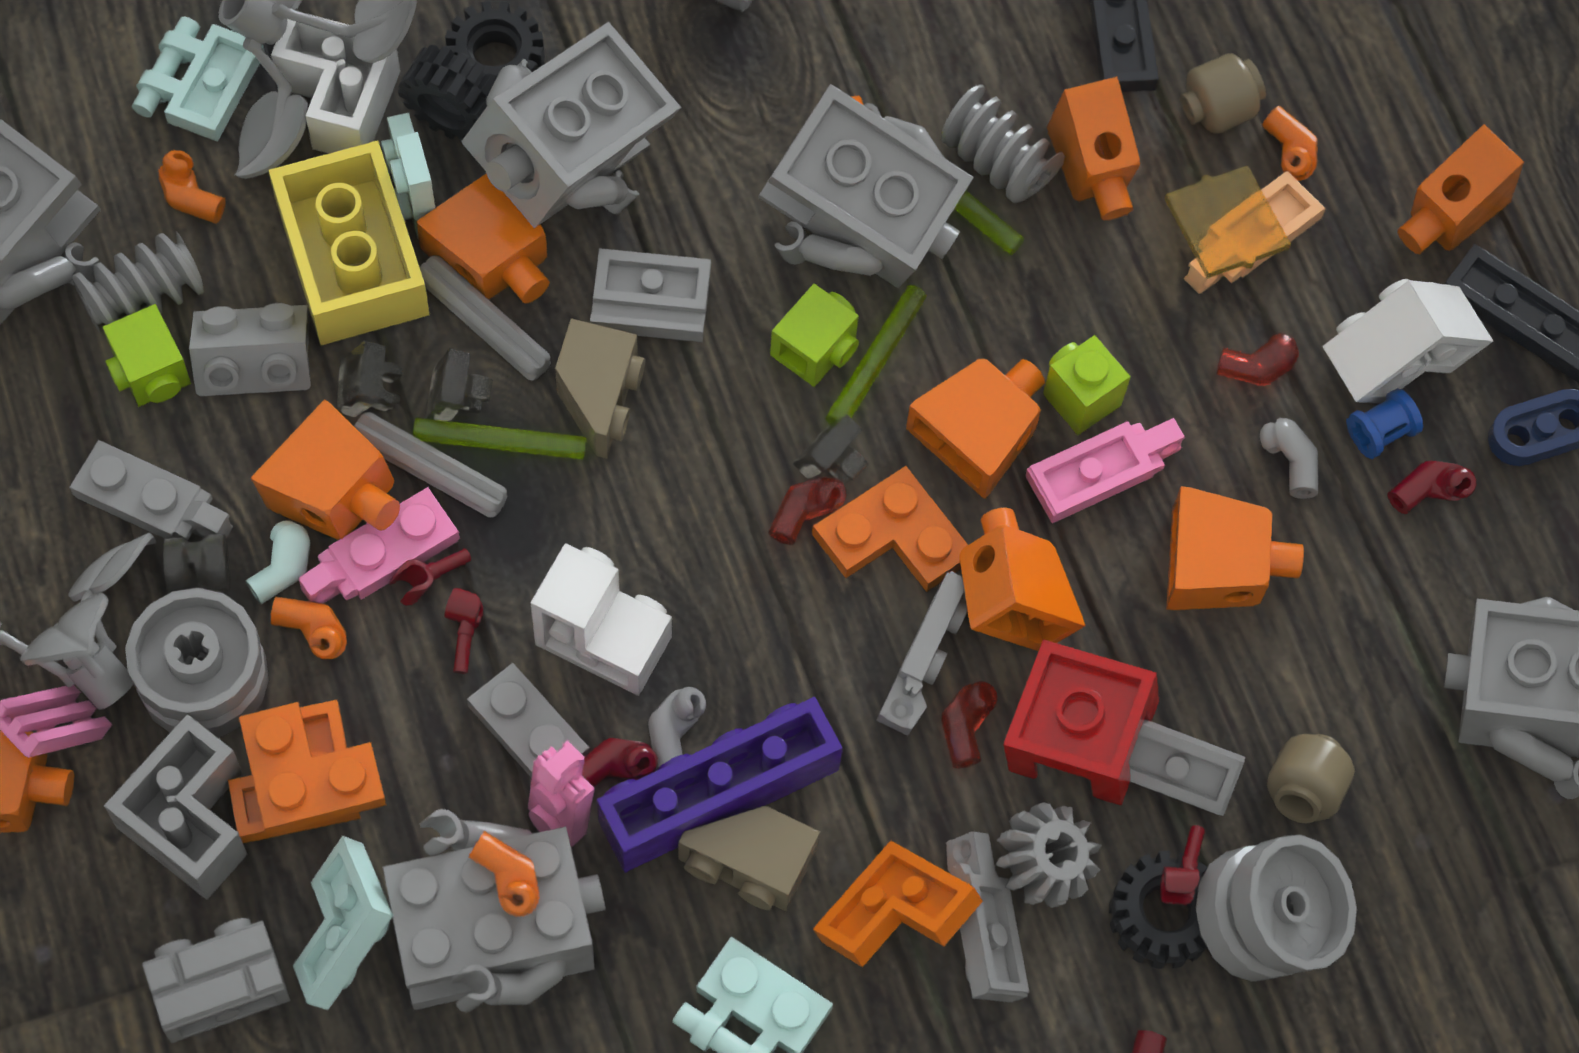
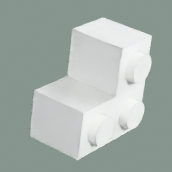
(344, 90)
(1404, 335)
(594, 624)

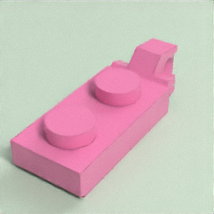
(1102, 467)
(371, 557)
(560, 792)

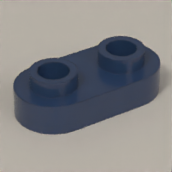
(1538, 427)

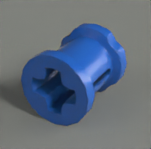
(1384, 423)

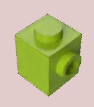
(816, 335)
(145, 357)
(1085, 383)

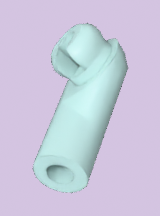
(287, 564)

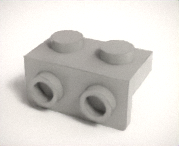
(250, 350)

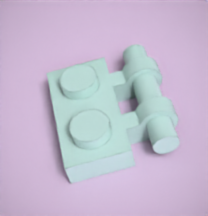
(210, 86)
(760, 997)

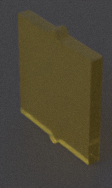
(1227, 221)

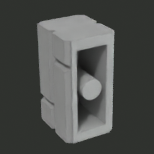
(215, 979)

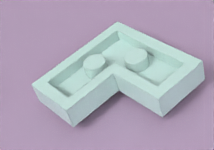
(408, 168)
(354, 920)

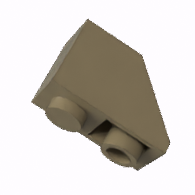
(594, 379)
(754, 852)

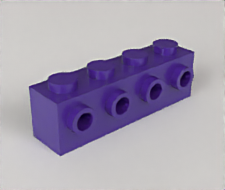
(718, 782)

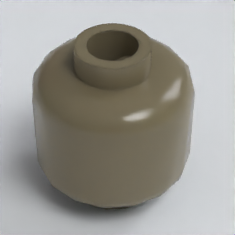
(1223, 93)
(1310, 778)

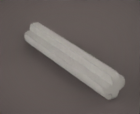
(484, 318)
(433, 465)

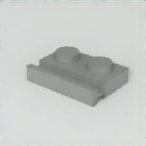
(651, 294)

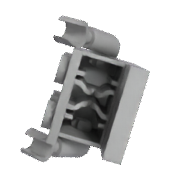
(569, 126)
(866, 191)
(38, 222)
(1523, 686)
(461, 940)

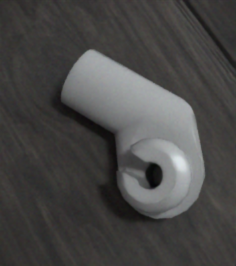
(1299, 450)
(673, 720)

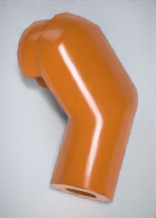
(1297, 141)
(182, 190)
(317, 623)
(513, 874)

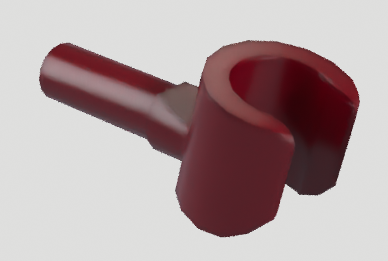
(422, 575)
(468, 610)
(1177, 883)

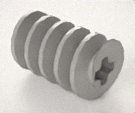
(997, 148)
(139, 282)

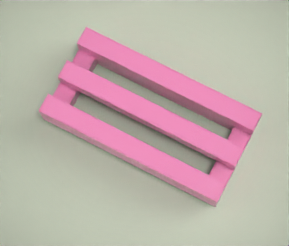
(42, 713)

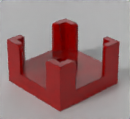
(1081, 718)

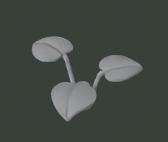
(278, 119)
(89, 663)

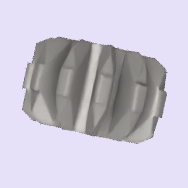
(1065, 846)

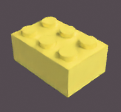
(349, 242)

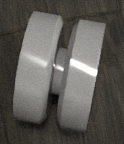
(198, 659)
(1276, 908)

